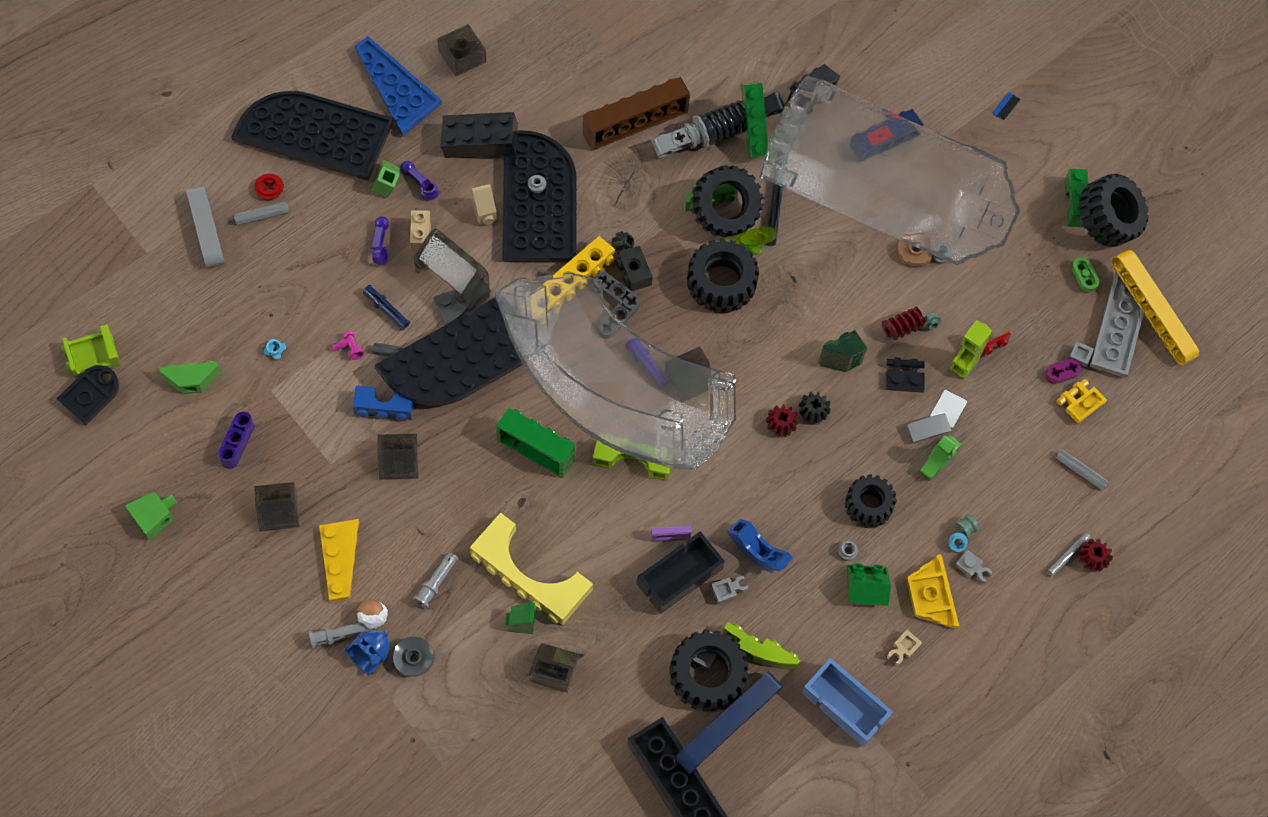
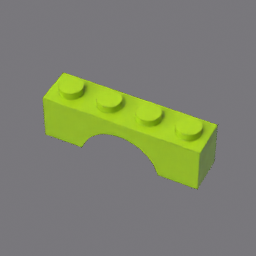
(972, 348)
(607, 457)

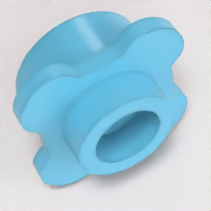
(280, 347)

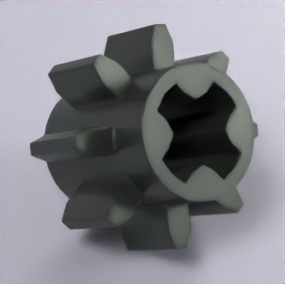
(622, 241)

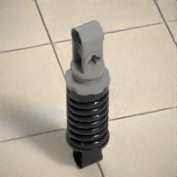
(713, 126)

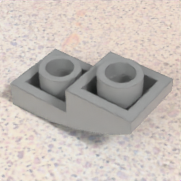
(929, 427)

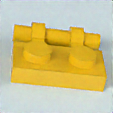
(1085, 405)

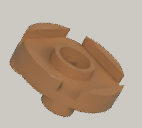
(912, 258)

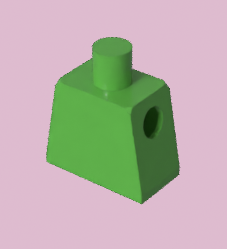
(151, 513)

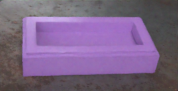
(671, 533)

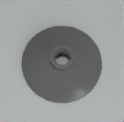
(413, 647)

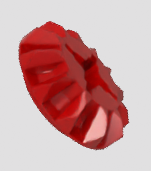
(268, 179)

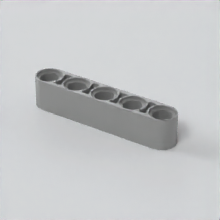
(205, 226)

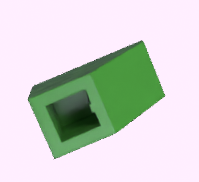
(386, 179)

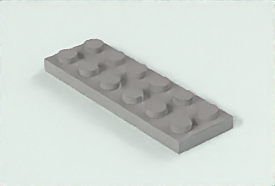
(1117, 331)

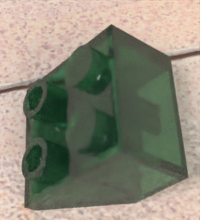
(843, 353)

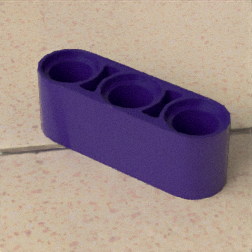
(236, 431)

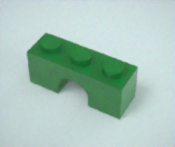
(1075, 182)

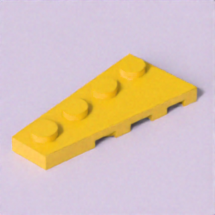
(339, 549)

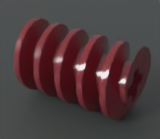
(902, 323)

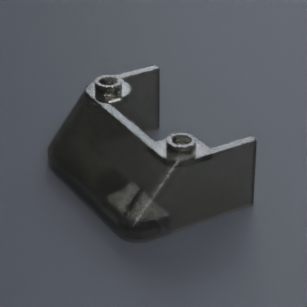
(455, 268)

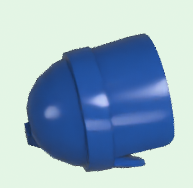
(369, 650)

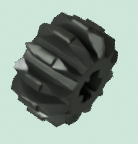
(822, 407)

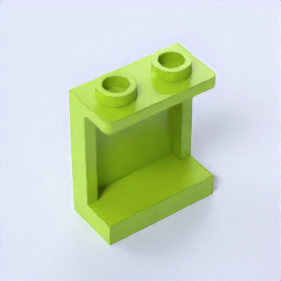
(91, 351)

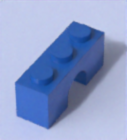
(367, 405)

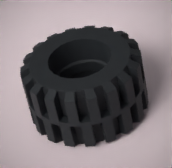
(877, 488)

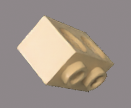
(419, 229)

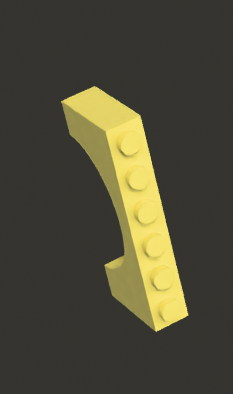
(555, 599)

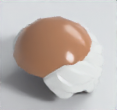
(372, 614)

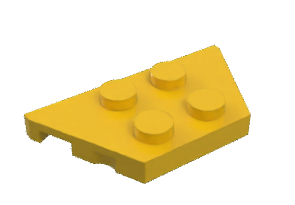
(932, 594)

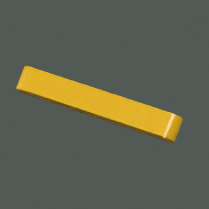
(1155, 307)

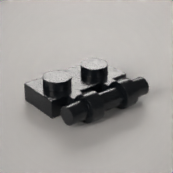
(905, 380)

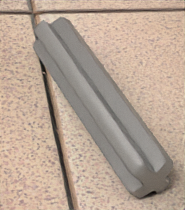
(261, 213)
(1082, 469)

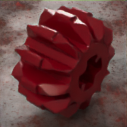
(780, 426)
(1103, 555)

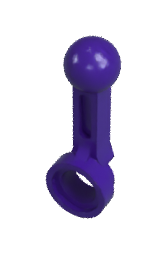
(408, 168)
(379, 253)

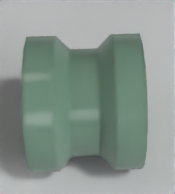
(967, 526)

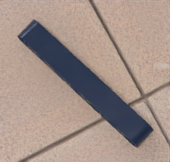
(728, 722)

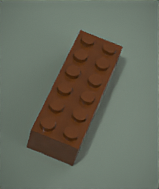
(635, 113)

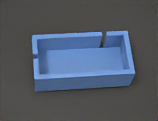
(847, 702)

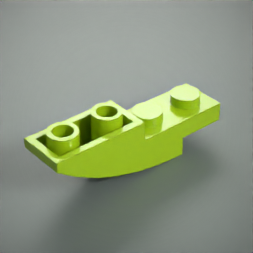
(766, 654)

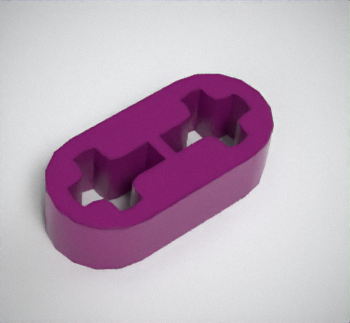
(1064, 375)

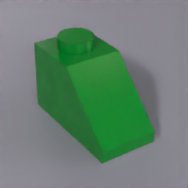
(521, 618)

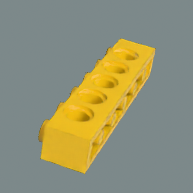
(596, 249)

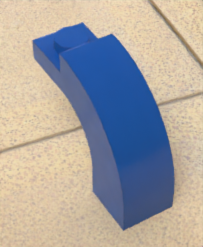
(756, 548)

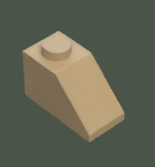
(484, 205)

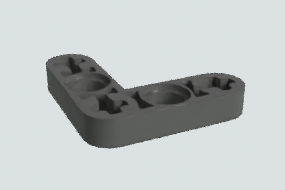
(628, 310)

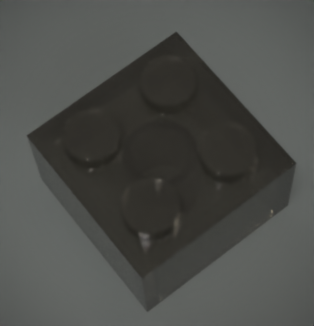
(461, 50)

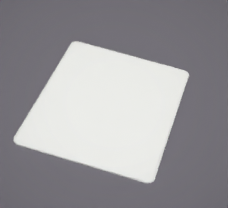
(950, 405)

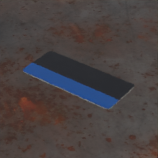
(1006, 106)

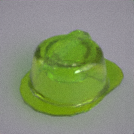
(756, 238)

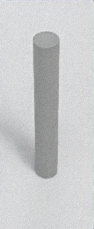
(1068, 554)

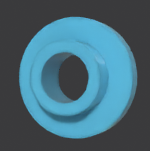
(958, 547)

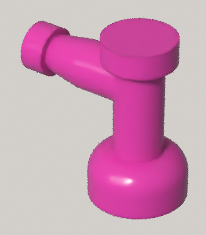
(355, 351)

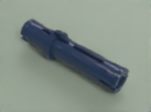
(380, 302)

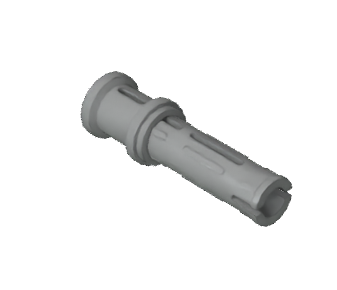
(430, 587)
(330, 635)

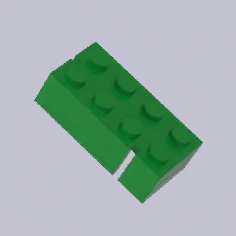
(536, 442)

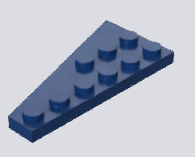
(401, 91)

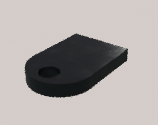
(89, 394)

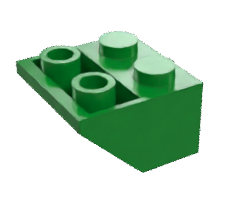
(868, 584)

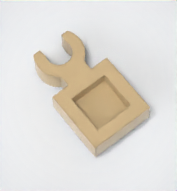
(905, 645)

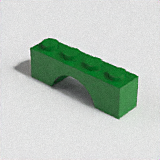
(754, 107)

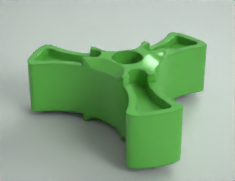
(940, 456)

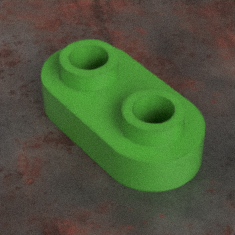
(1086, 275)

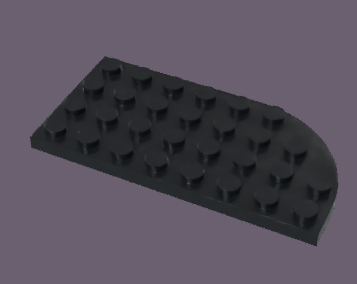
(315, 131)
(545, 222)
(453, 359)

